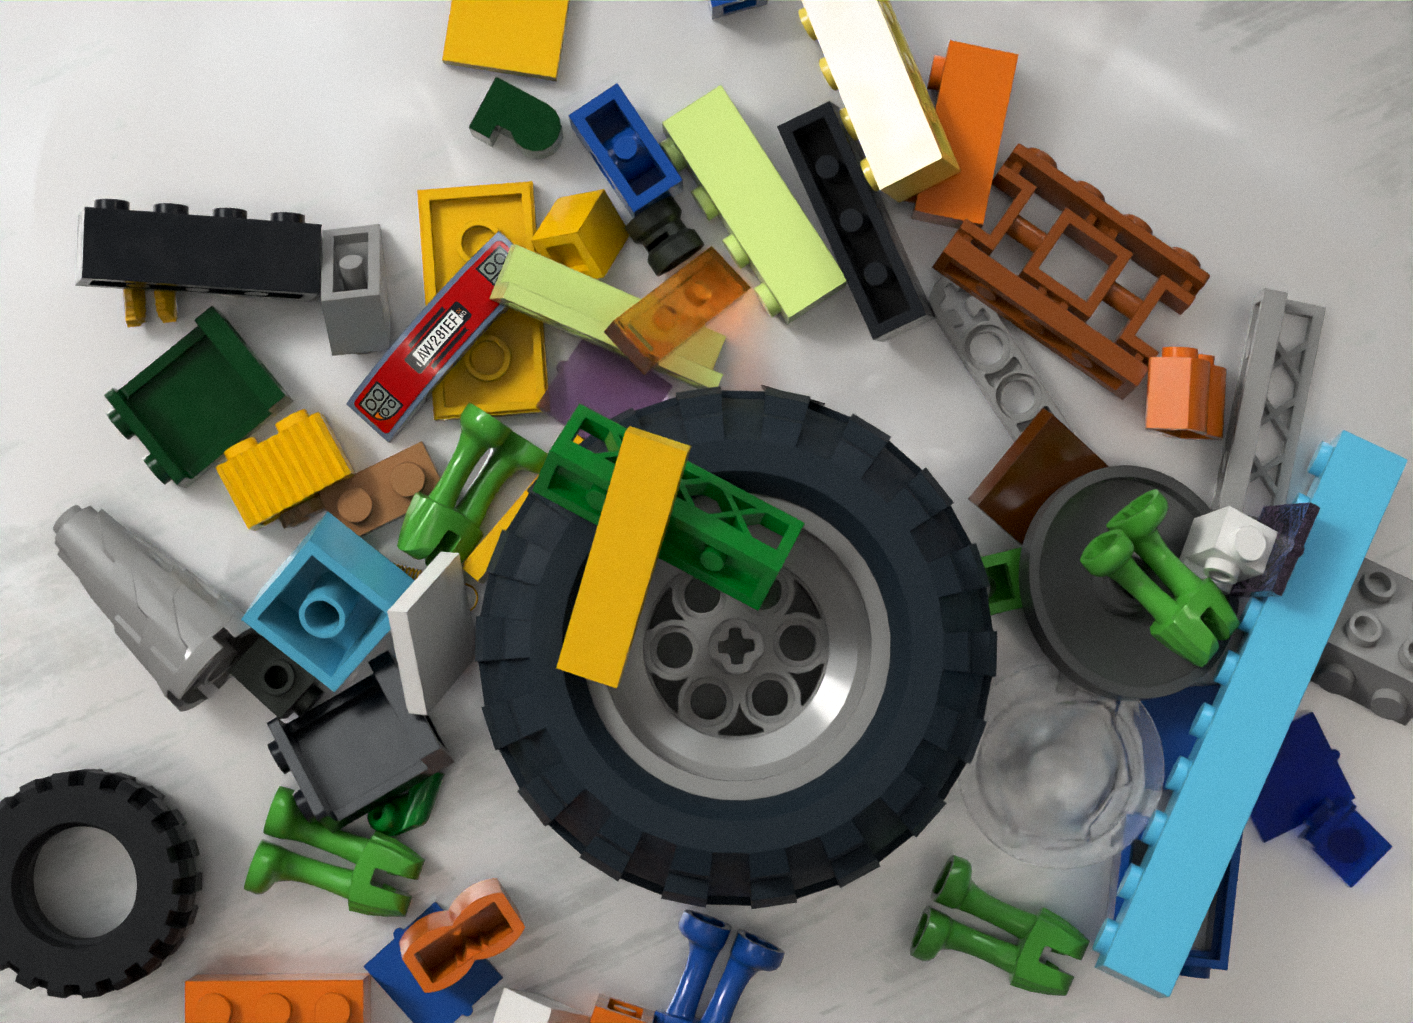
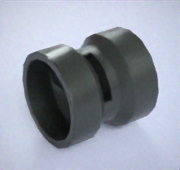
(664, 236)

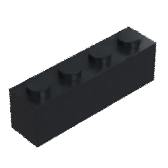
(856, 223)
(198, 252)

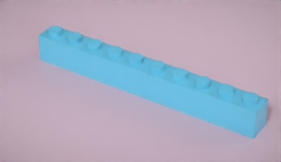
(1245, 723)

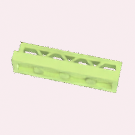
(588, 307)

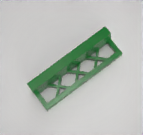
(702, 544)

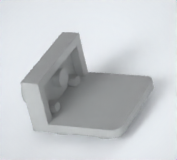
(1373, 645)

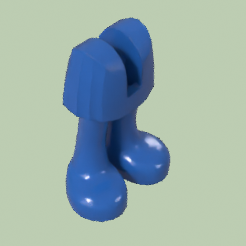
(706, 939)

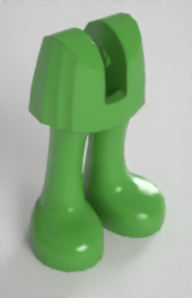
(431, 519)
(1197, 611)
(276, 864)
(1021, 960)

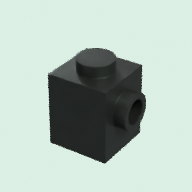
(276, 680)

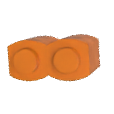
(1185, 395)
(448, 942)

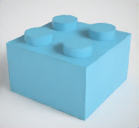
(328, 602)

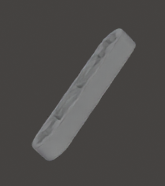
(994, 377)

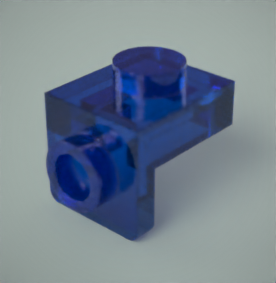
(1342, 839)

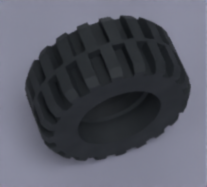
(162, 867)

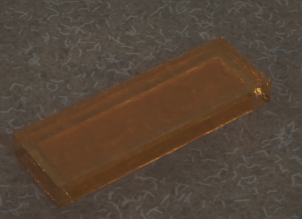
(677, 310)

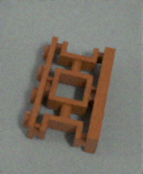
(1047, 307)

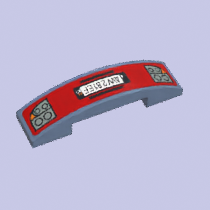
(432, 343)

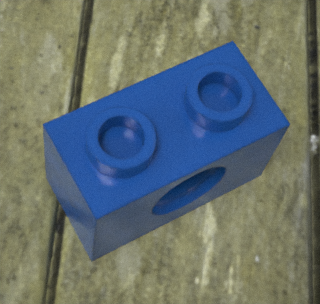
(625, 151)

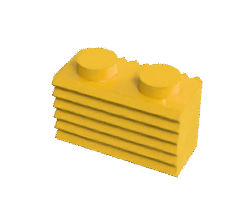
(284, 468)

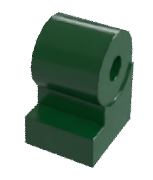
(519, 117)

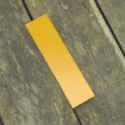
(623, 556)

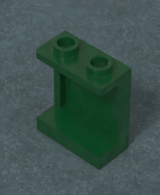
(197, 400)

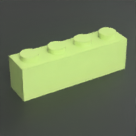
(753, 205)

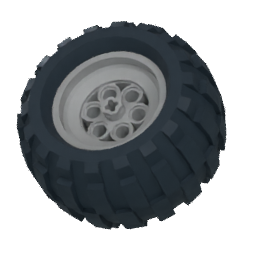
(870, 719)

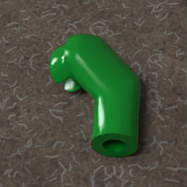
(407, 810)

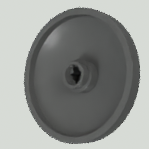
(1091, 622)

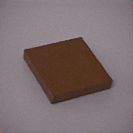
(1030, 472)

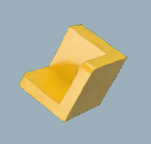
(582, 233)

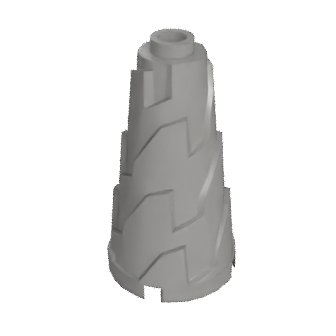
(159, 611)

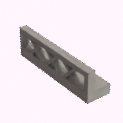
(1251, 401)

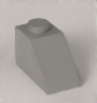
(355, 290)

